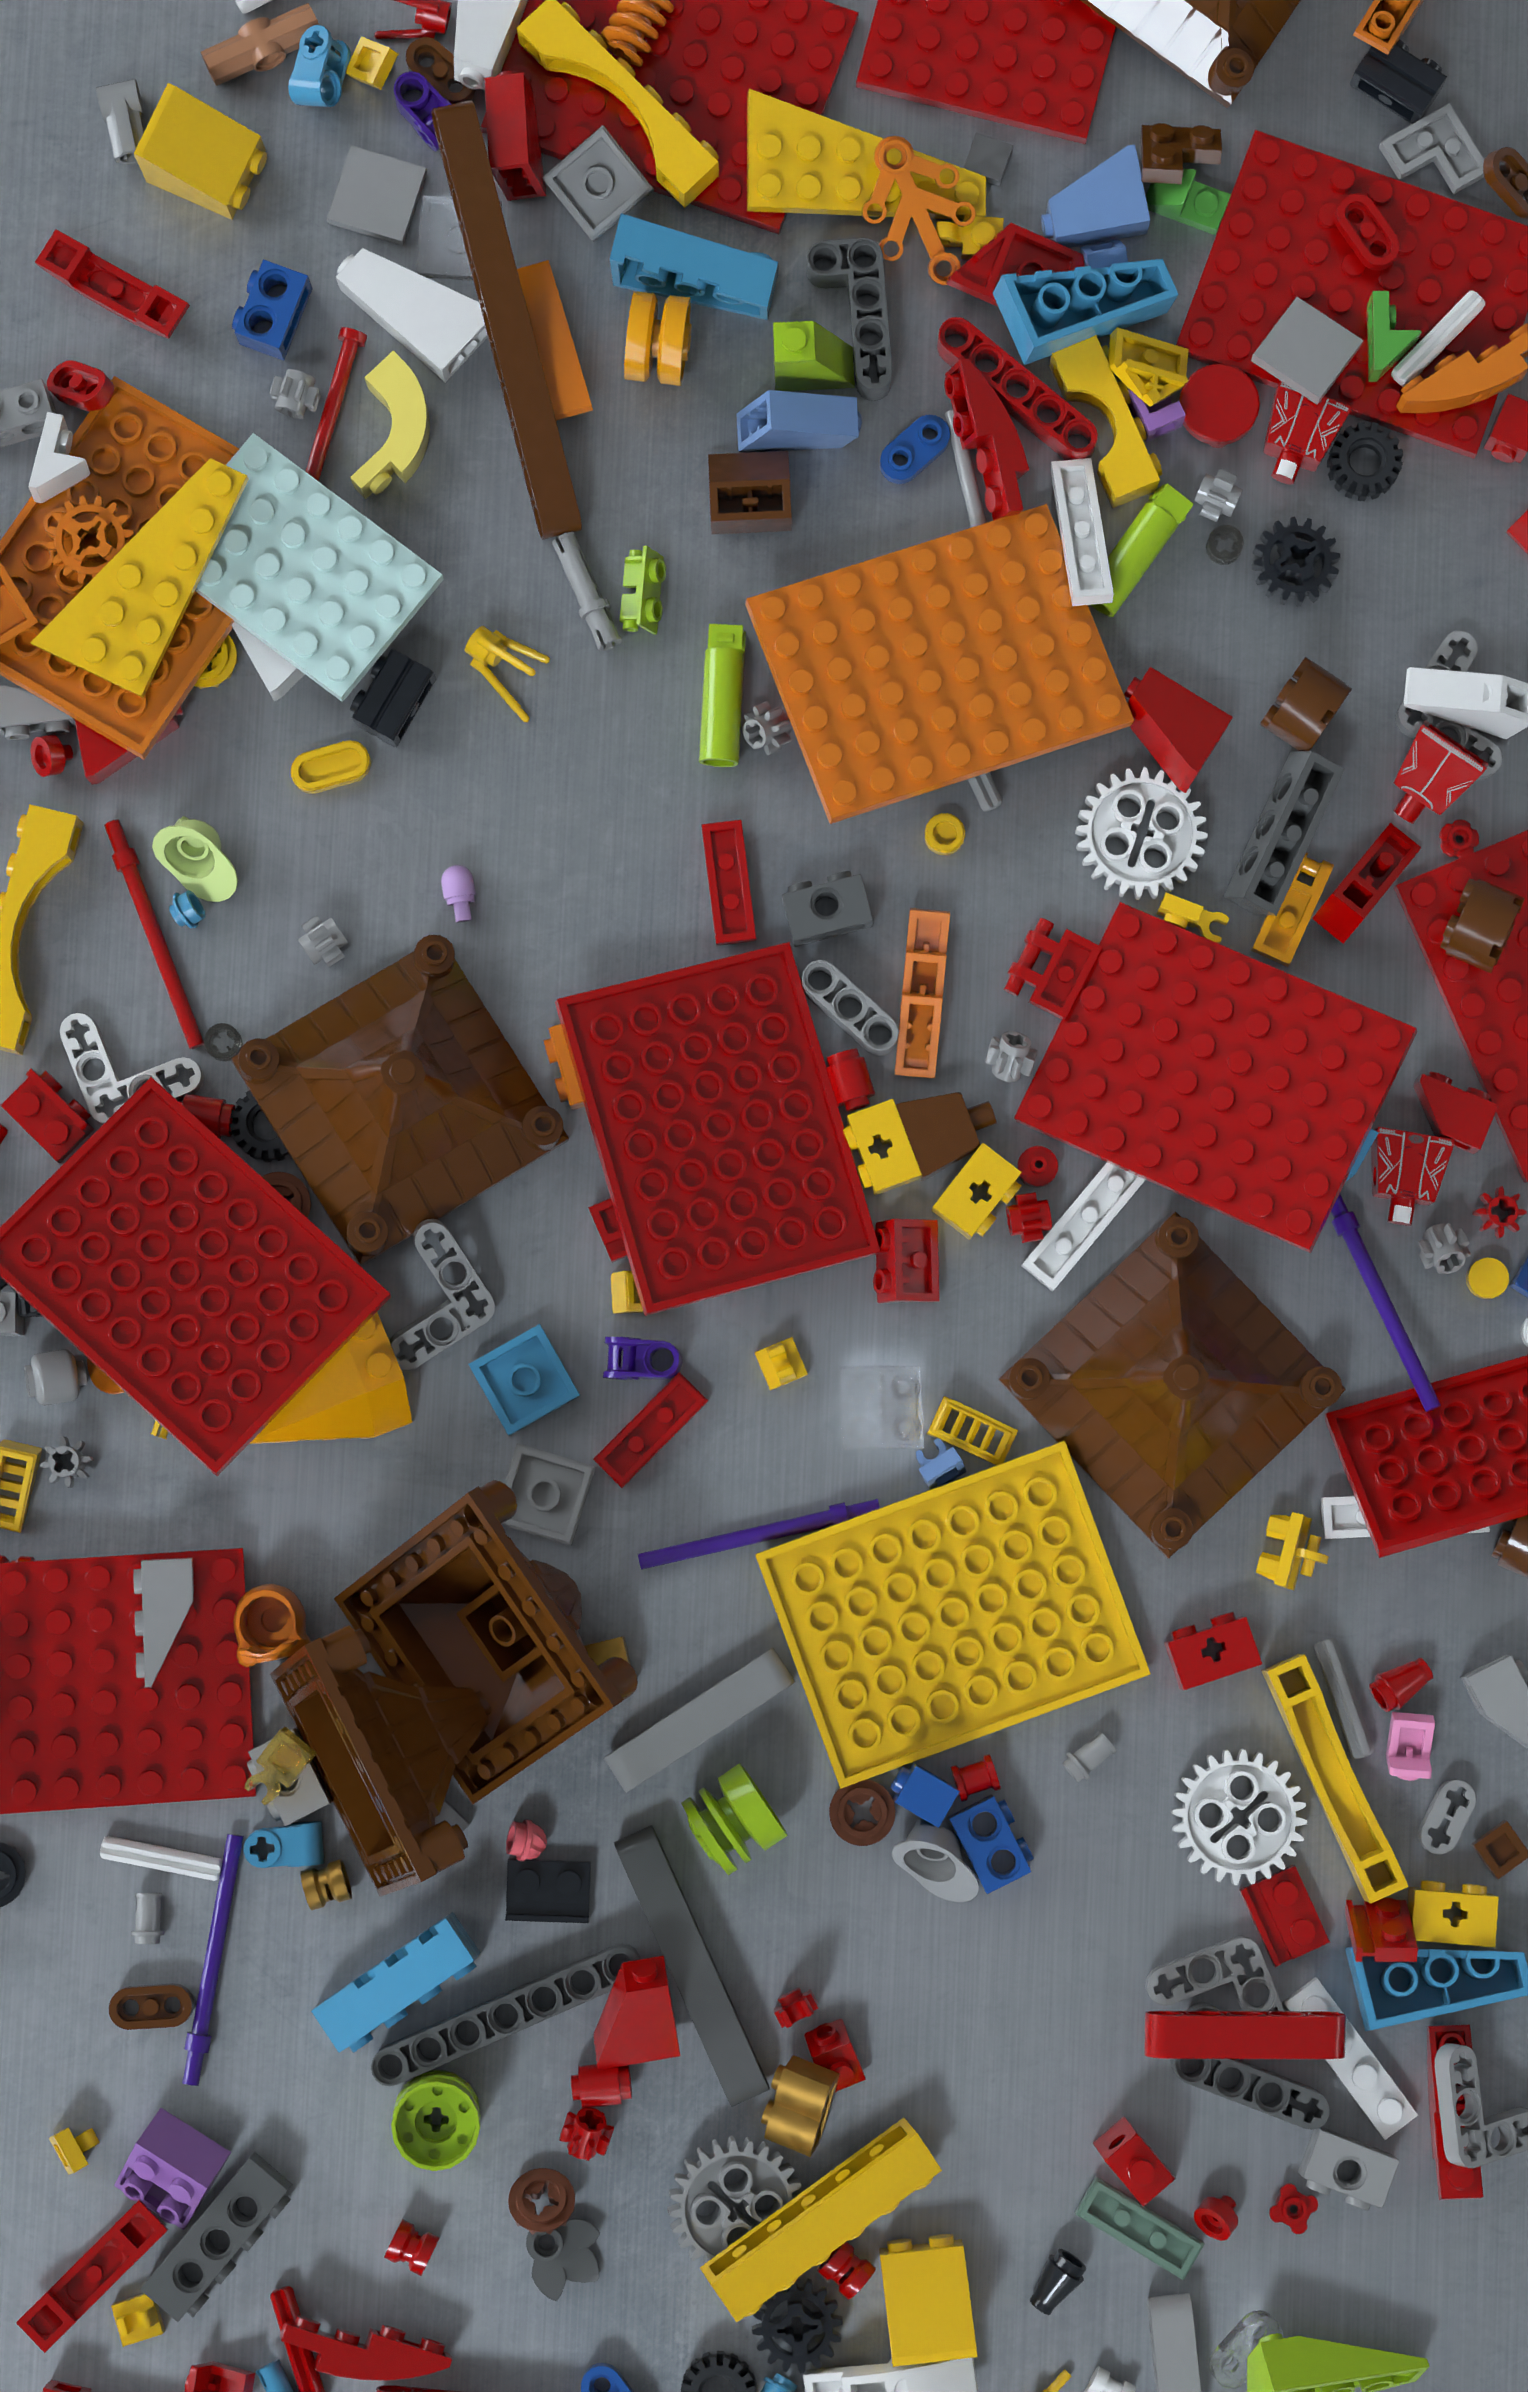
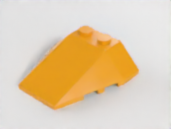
(351, 1397)

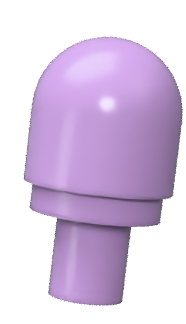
(459, 891)

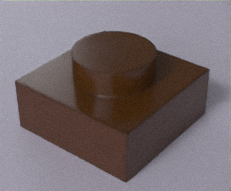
(1501, 1849)

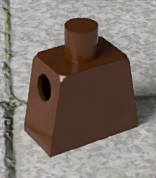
(943, 1129)

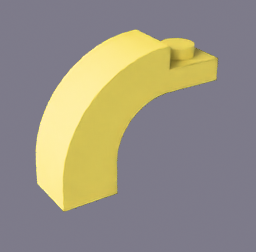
(408, 440)

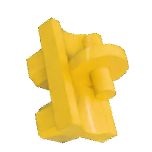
(1294, 1533)

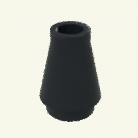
(1059, 2278)

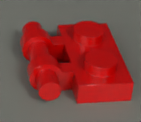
(1064, 974)

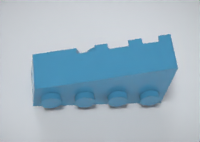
(684, 265)
(1067, 307)
(396, 1983)
(1435, 1984)

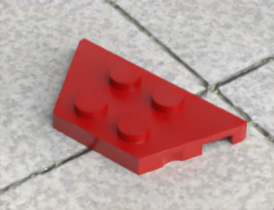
(1010, 253)

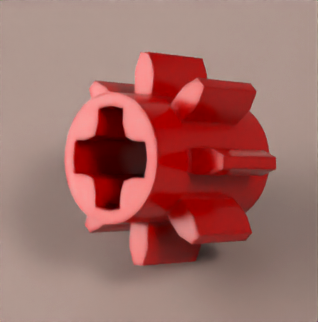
(1506, 1204)
(1028, 1217)
(586, 2133)

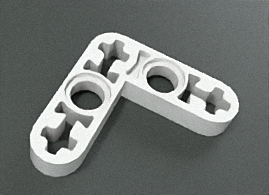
(109, 1084)

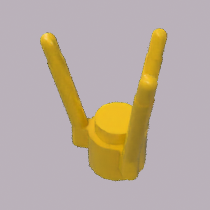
(490, 648)

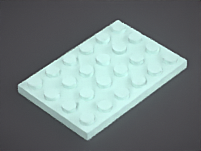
(312, 572)

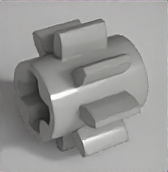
(295, 393)
(1218, 495)
(767, 728)
(322, 941)
(1011, 1056)
(1444, 1248)
(55, 1464)

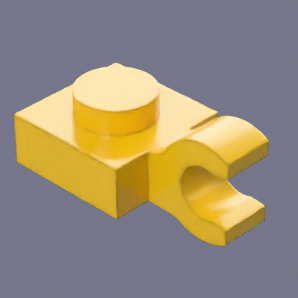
(969, 237)
(1186, 913)

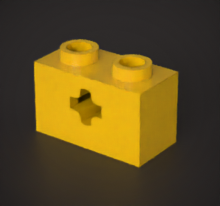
(884, 1123)
(983, 1168)
(1474, 1927)

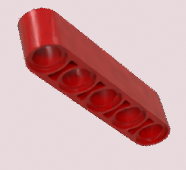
(1024, 408)
(1245, 2035)

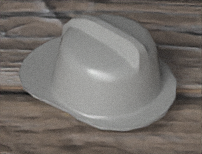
(935, 1862)

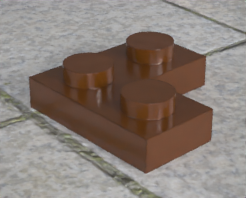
(1168, 147)

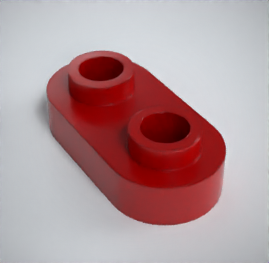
(1370, 232)
(80, 385)

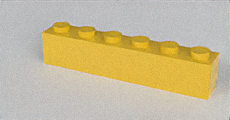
(821, 2219)

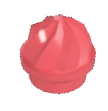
(525, 1840)

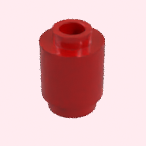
(850, 1079)
(211, 1112)
(601, 2087)

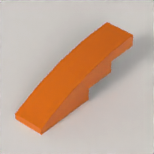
(554, 341)
(922, 993)

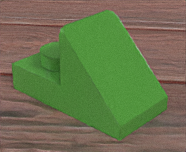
(1189, 202)
(1385, 345)

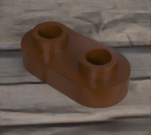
(441, 72)
(1508, 176)
(152, 2006)

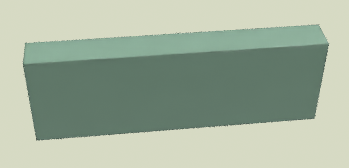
(1139, 2228)

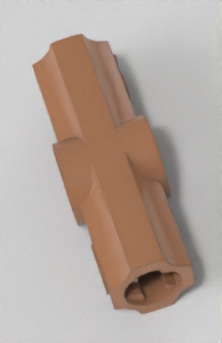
(259, 45)

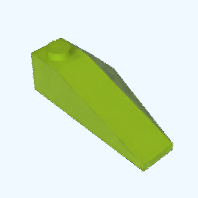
(1326, 2366)

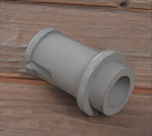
(1088, 1757)
(147, 1918)

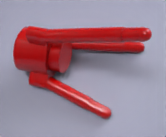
(431, 14)

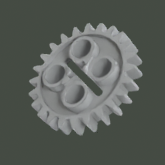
(760, 2178)

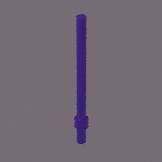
(1346, 1225)
(836, 1514)
(198, 2040)

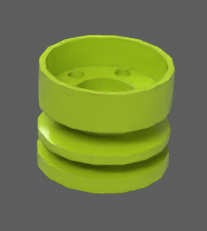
(733, 1819)
(429, 2144)

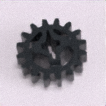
(1302, 577)
(816, 2322)

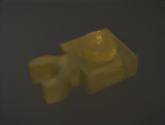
(282, 1762)

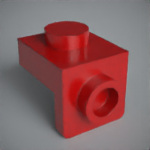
(833, 2049)
(219, 2378)

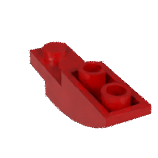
(986, 425)
(1452, 2180)
(381, 2358)

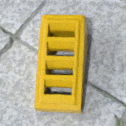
(941, 1416)
(26, 1453)

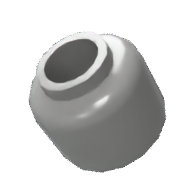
(54, 1377)

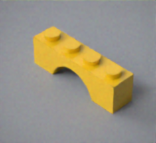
(1085, 377)

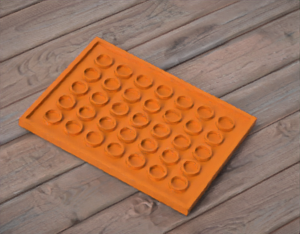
(139, 461)
(937, 663)

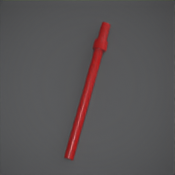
(127, 862)

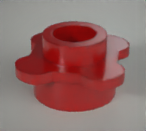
(1281, 2210)

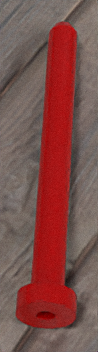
(351, 341)

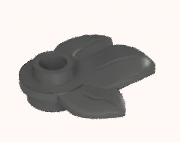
(566, 2260)

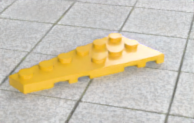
(829, 168)
(135, 603)

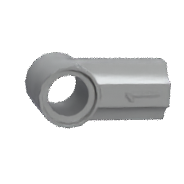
(122, 111)

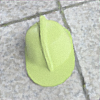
(195, 858)

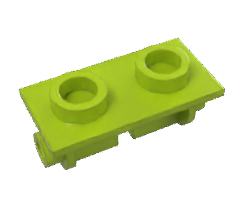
(645, 572)

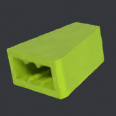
(810, 358)

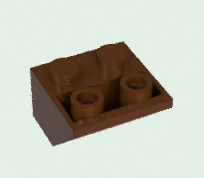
(750, 492)

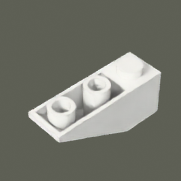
(1469, 699)

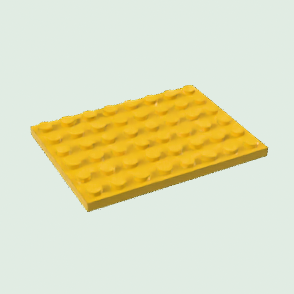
(952, 1614)

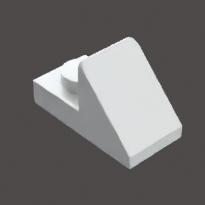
(53, 467)

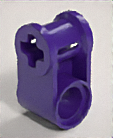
(419, 112)
(638, 1359)

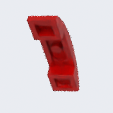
(111, 286)
(92, 2275)

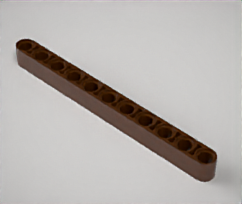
(506, 319)

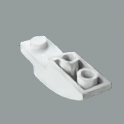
(939, 2376)

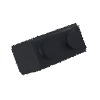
(1399, 81)
(392, 697)

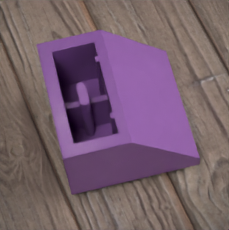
(171, 2168)

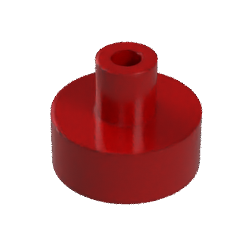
(49, 755)
(1035, 1176)
(1217, 2217)

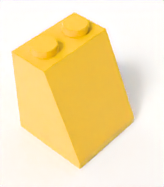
(199, 153)
(927, 2300)

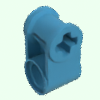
(319, 73)
(294, 1845)

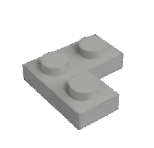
(1439, 140)

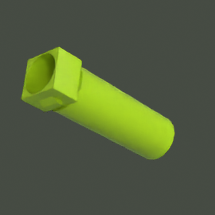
(1143, 543)
(722, 696)

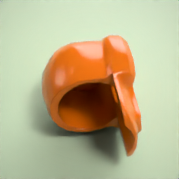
(273, 1625)

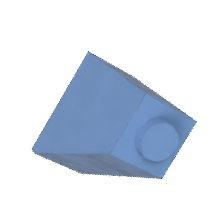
(1100, 205)
(797, 422)

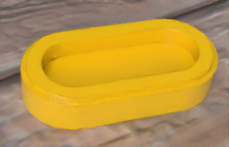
(330, 767)

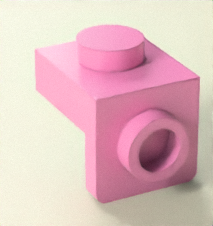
(1410, 1745)

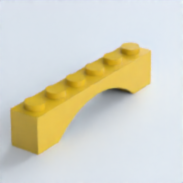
(565, 46)
(44, 850)
(1333, 1779)

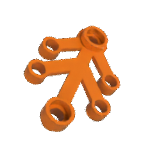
(914, 203)

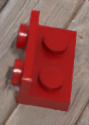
(47, 1115)
(907, 1261)

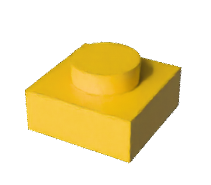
(371, 63)

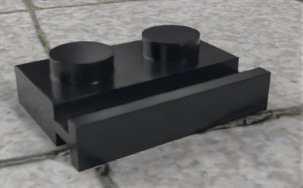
(548, 1891)

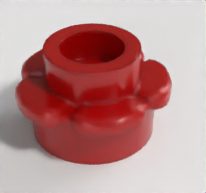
(1451, 846)

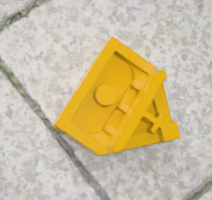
(1147, 365)

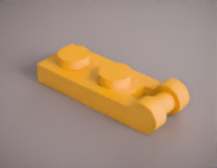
(1282, 933)

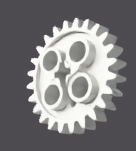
(1107, 822)
(1263, 1846)

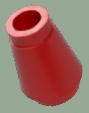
(1398, 1685)

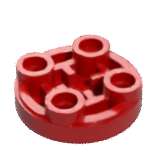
(1219, 404)

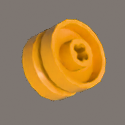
(660, 339)

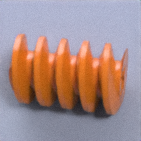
(632, 25)

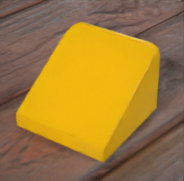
(624, 1293)

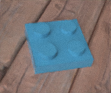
(524, 1380)

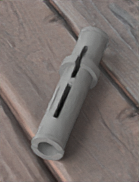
(593, 605)

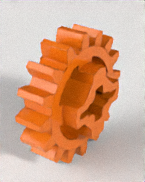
(100, 523)

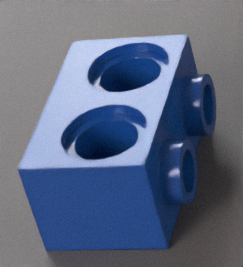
(282, 311)
(923, 1793)
(982, 1847)

